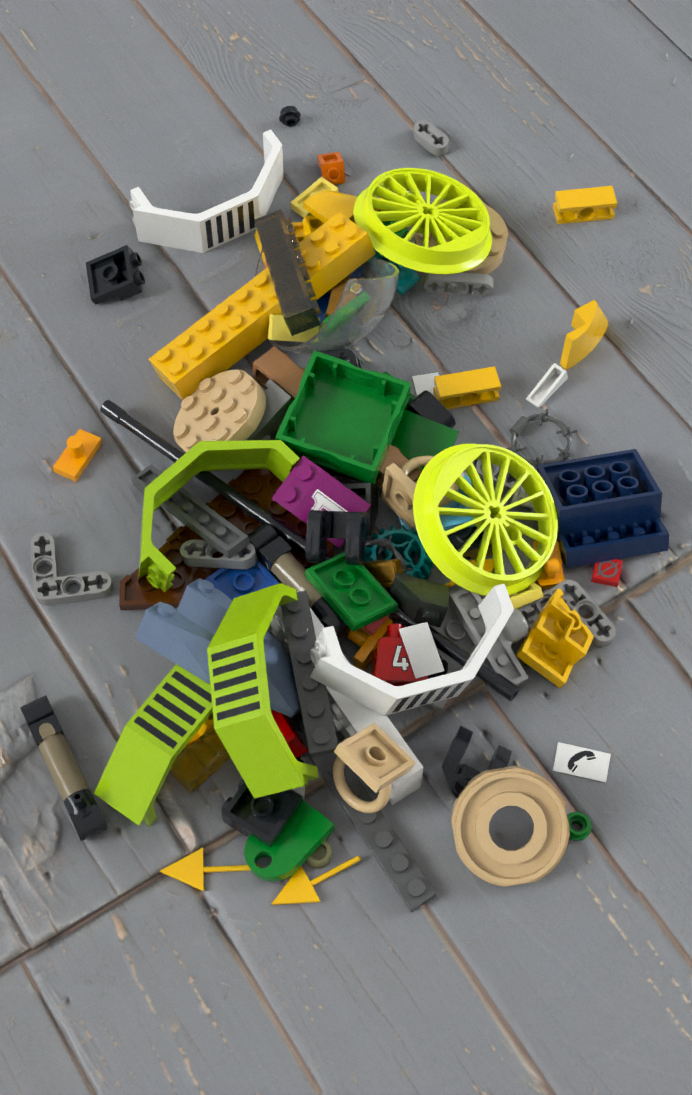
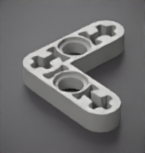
(52, 580)
(603, 624)

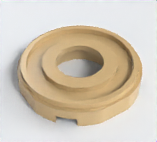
(503, 788)

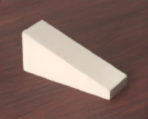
(547, 385)

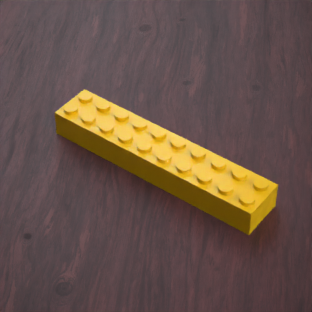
(243, 318)

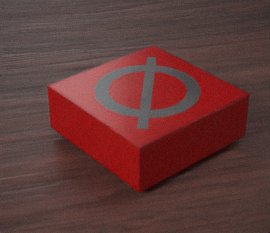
(607, 572)

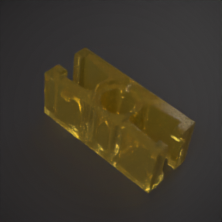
(200, 761)

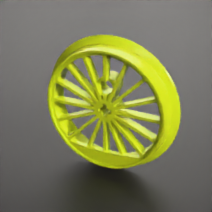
(465, 247)
(487, 514)

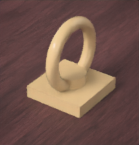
(399, 489)
(375, 761)

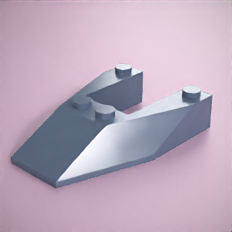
(189, 630)

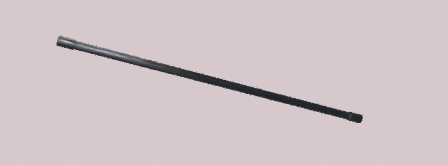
(118, 415)

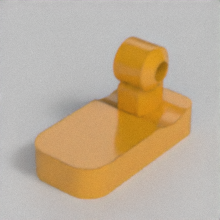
(553, 569)

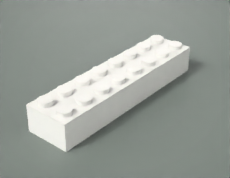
(353, 717)

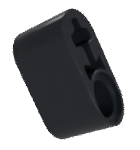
(429, 407)

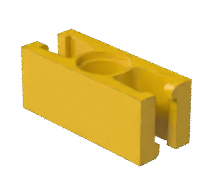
(584, 204)
(467, 388)

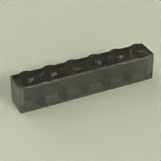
(287, 273)

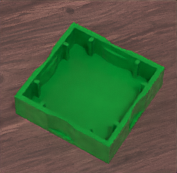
(344, 416)

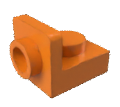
(332, 167)

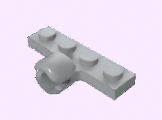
(500, 657)

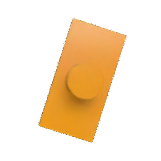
(77, 454)
(367, 643)

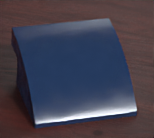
(605, 508)

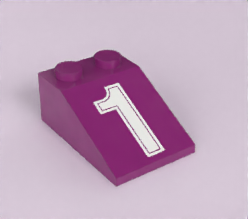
(314, 489)

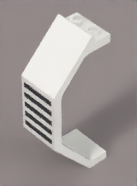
(218, 224)
(387, 699)

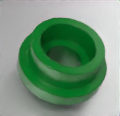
(583, 821)

